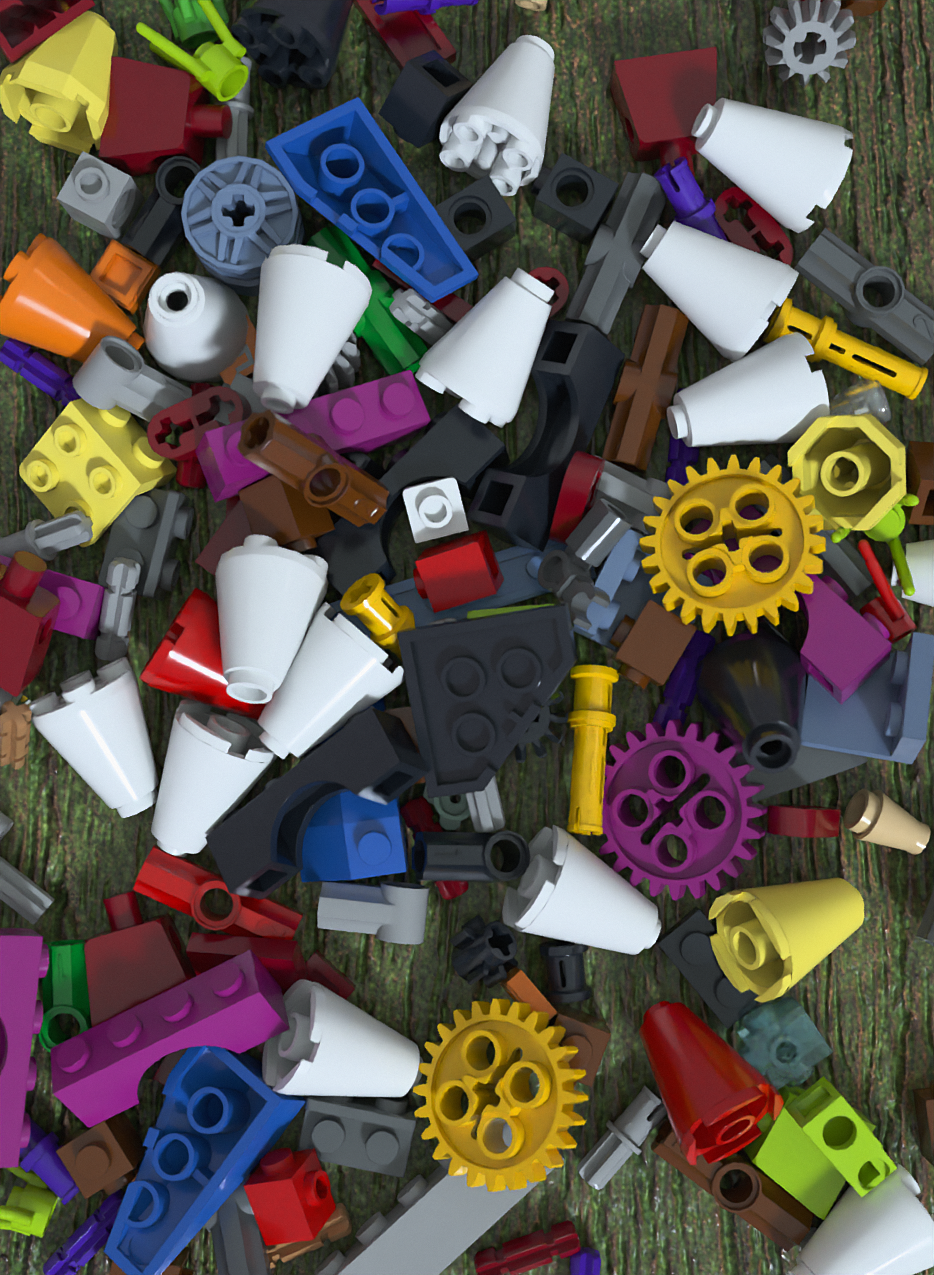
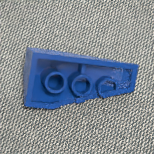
(364, 188)
(354, 837)
(204, 1144)

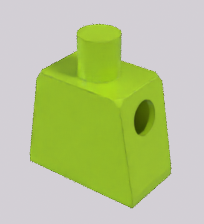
(794, 1159)

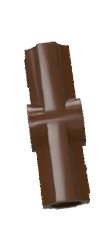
(645, 387)
(312, 468)
(755, 1200)

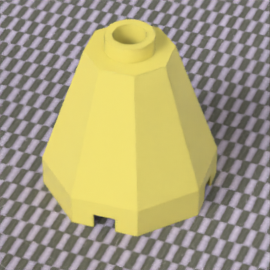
(64, 85)
(850, 469)

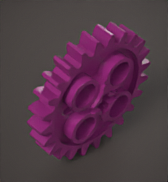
(709, 844)

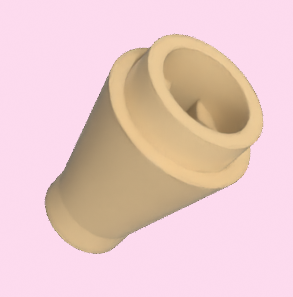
(882, 821)

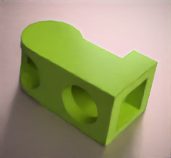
(841, 1136)

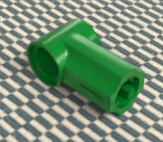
(64, 991)

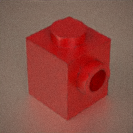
(458, 571)
(290, 1196)

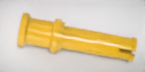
(903, 378)
(377, 611)
(591, 723)

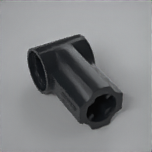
(159, 224)
(467, 856)

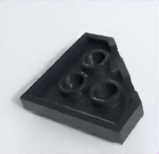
(481, 688)

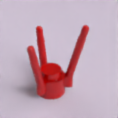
(886, 606)

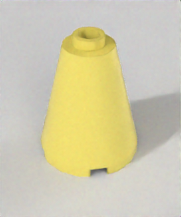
(782, 931)

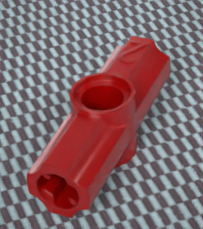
(184, 887)

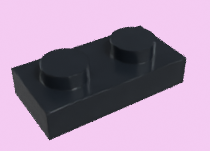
(691, 952)

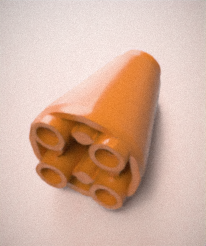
(59, 304)

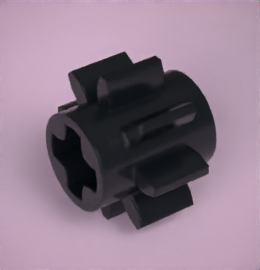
(484, 951)

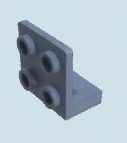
(627, 588)
(884, 715)

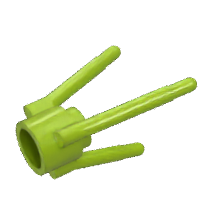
(213, 65)
(888, 530)
(30, 1207)

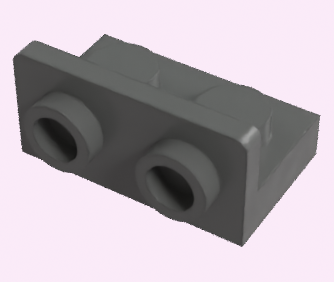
(150, 535)
(360, 1131)

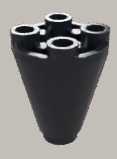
(294, 39)
(755, 697)

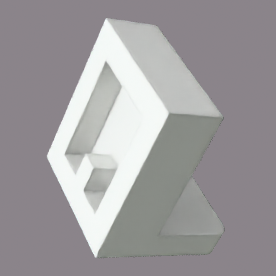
(435, 509)

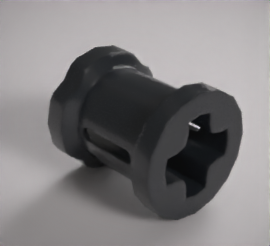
(565, 971)

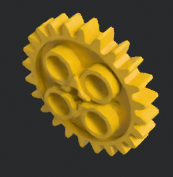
(744, 591)
(500, 1095)

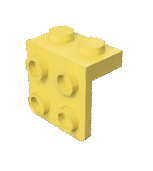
(93, 464)

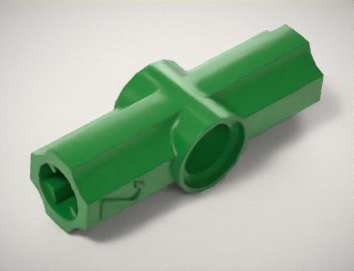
(388, 338)

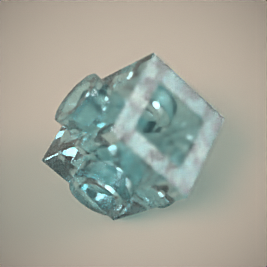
(782, 1042)

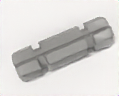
(420, 315)
(117, 609)

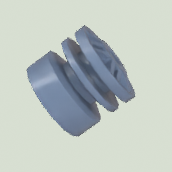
(216, 203)

